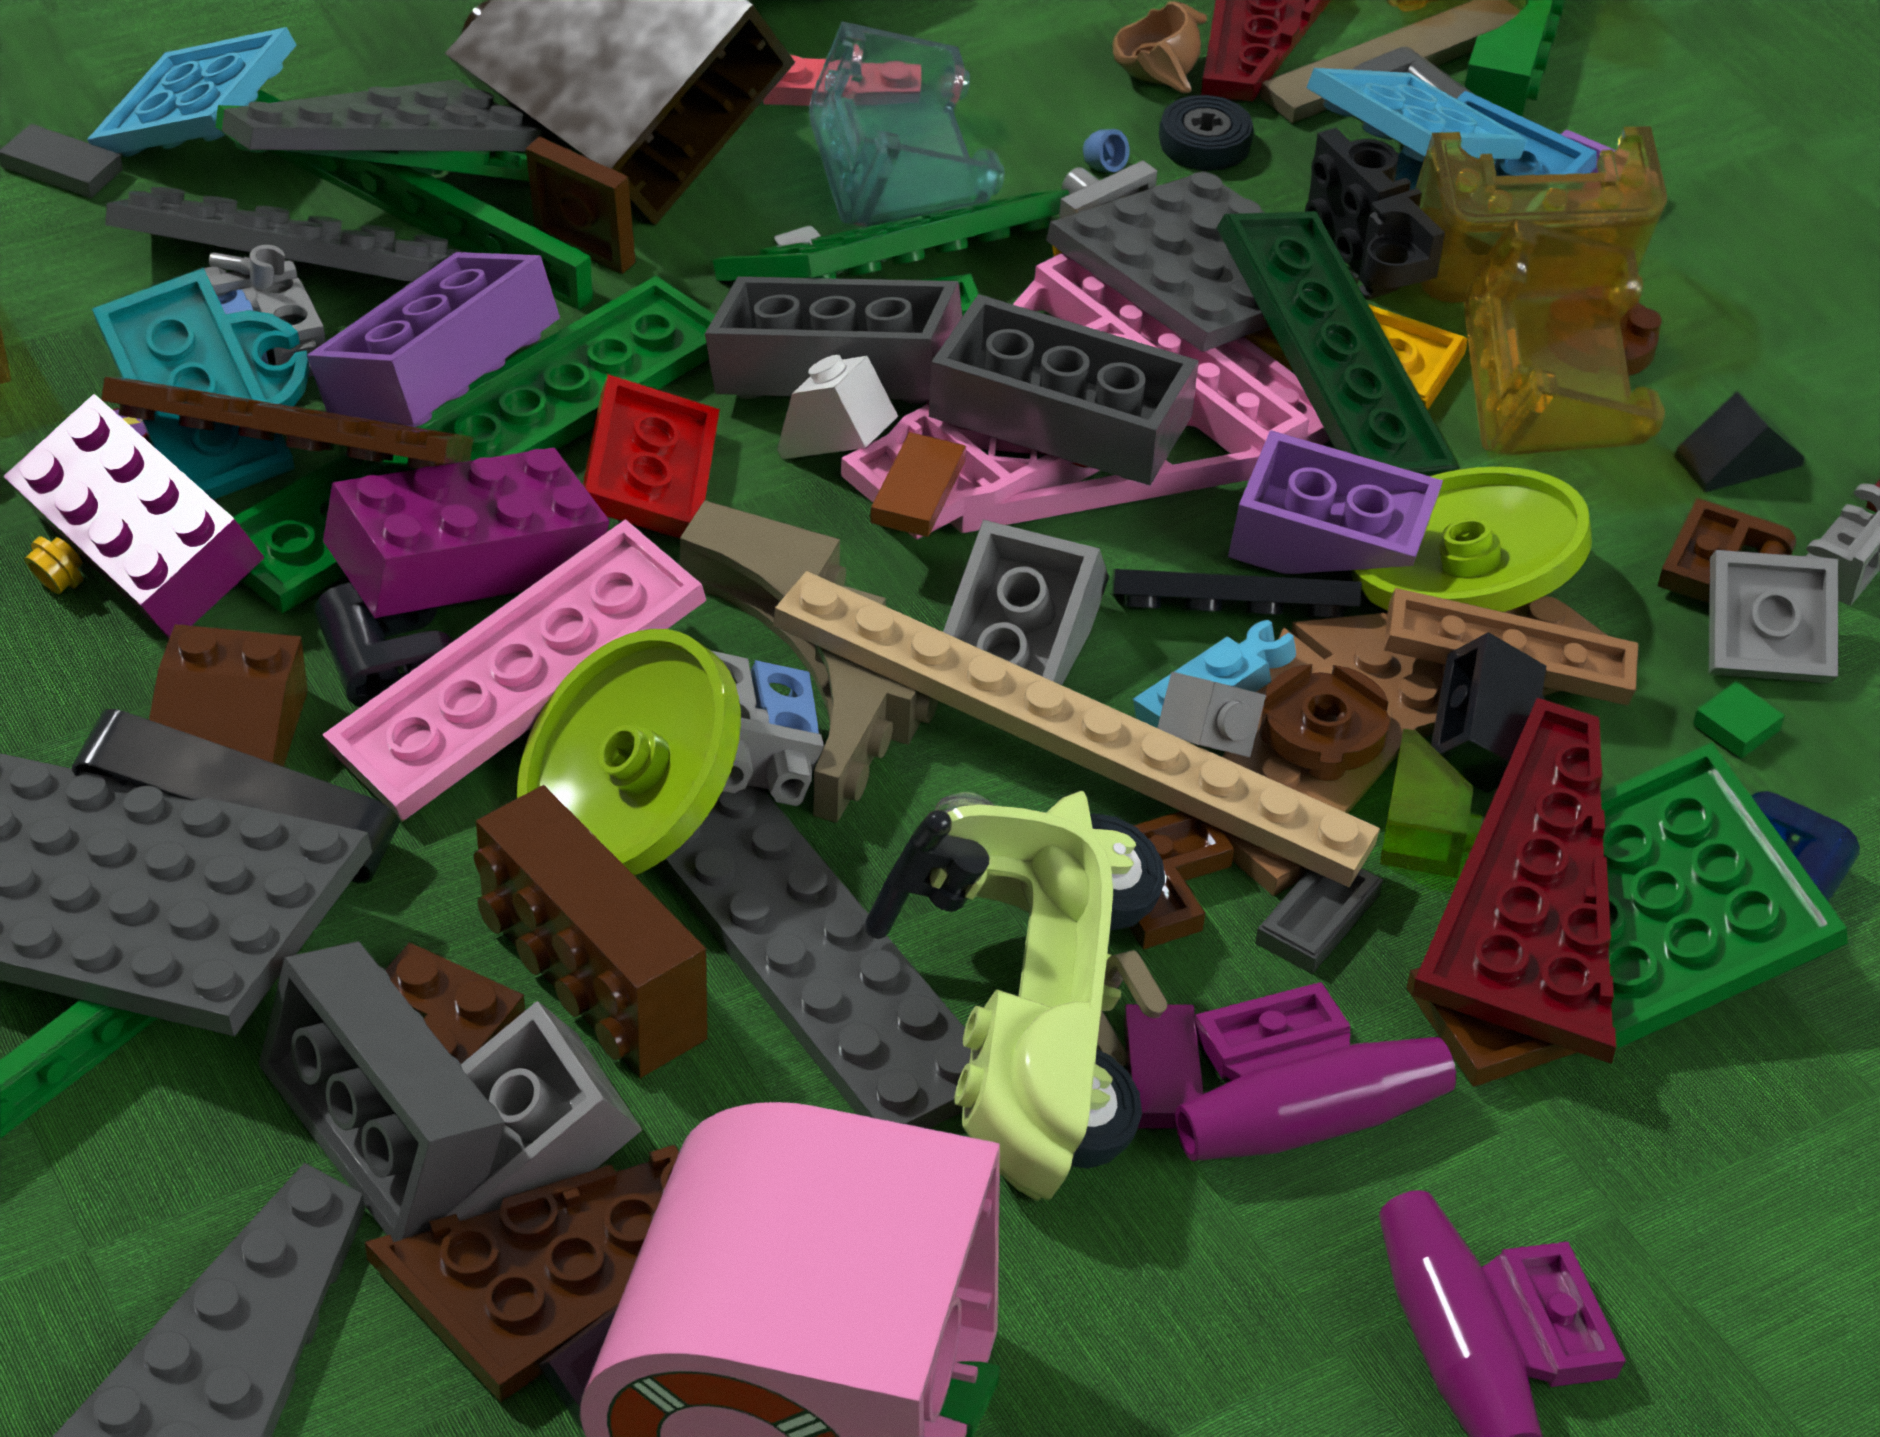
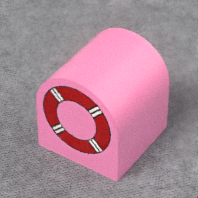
(805, 1282)

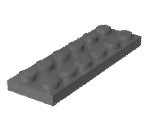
(310, 241)

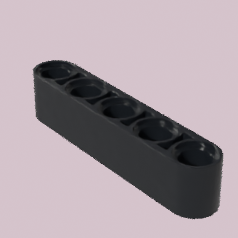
(198, 769)

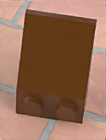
(232, 688)

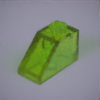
(1428, 812)

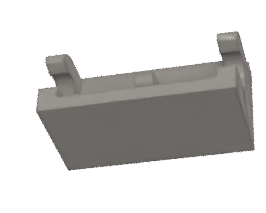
(1855, 543)

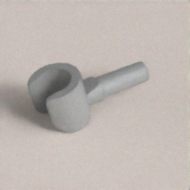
(261, 266)

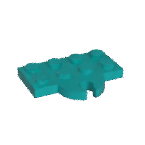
(187, 341)

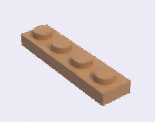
(1574, 658)

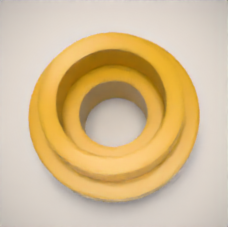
(54, 564)

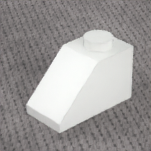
(836, 409)

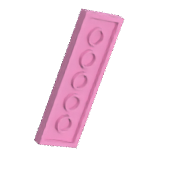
(504, 670)

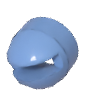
(1106, 150)

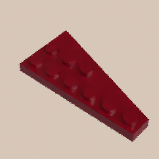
(1532, 904)

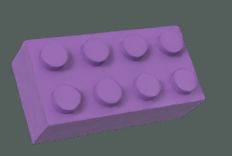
(435, 337)

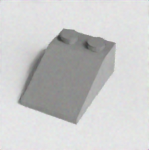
(1028, 598)
(554, 1106)

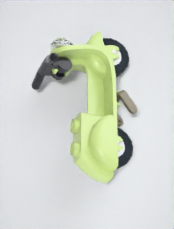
(1044, 1062)

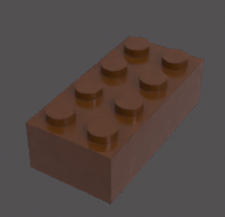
(592, 931)

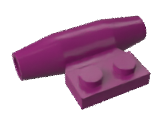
(1301, 1077)
(1496, 1322)

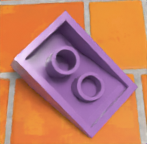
(1329, 510)

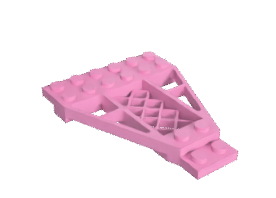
(1236, 404)

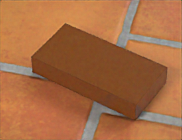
(918, 484)

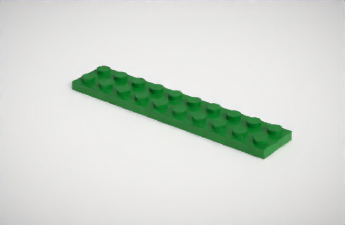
(526, 405)

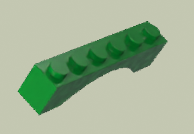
(1511, 59)

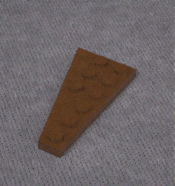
(304, 427)
(530, 1273)

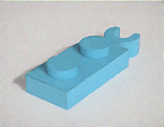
(1228, 663)

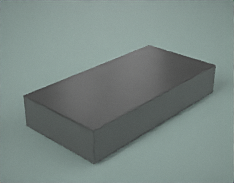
(60, 160)
(1316, 917)

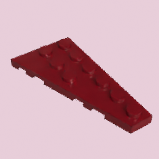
(1252, 42)

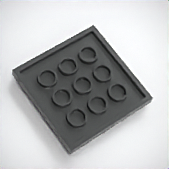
(1169, 257)

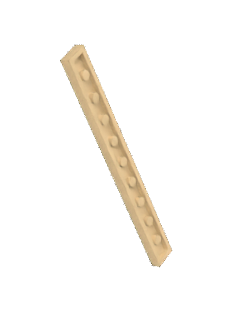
(1078, 728)

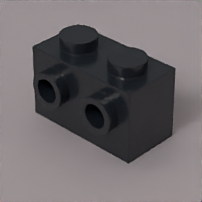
(1485, 707)

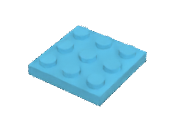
(184, 88)
(1410, 111)

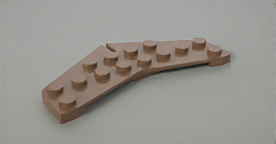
(1413, 700)

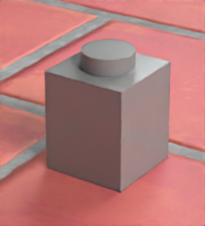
(1211, 714)

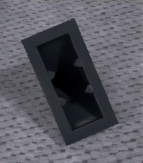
(1736, 447)

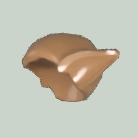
(1161, 45)

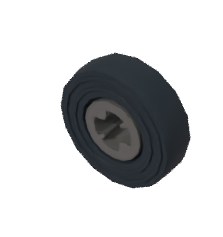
(1206, 132)

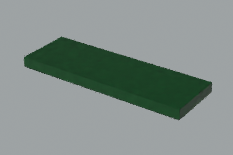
(1334, 340)

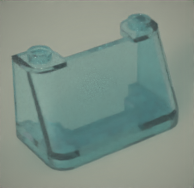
(892, 128)

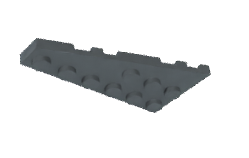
(395, 118)
(235, 1336)

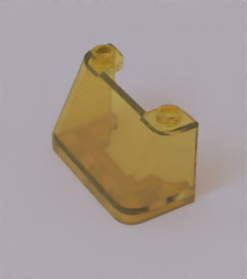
(1553, 346)

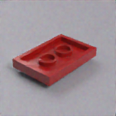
(650, 456)

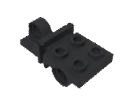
(1371, 214)

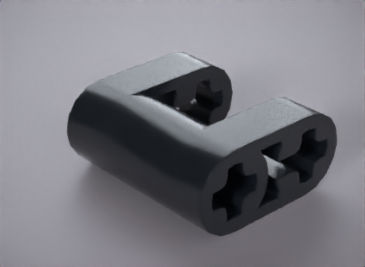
(359, 646)

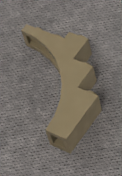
(753, 568)

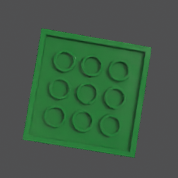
(1701, 894)

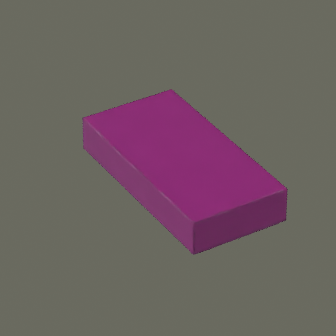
(1163, 1061)

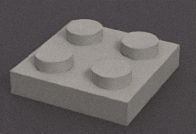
(1773, 616)

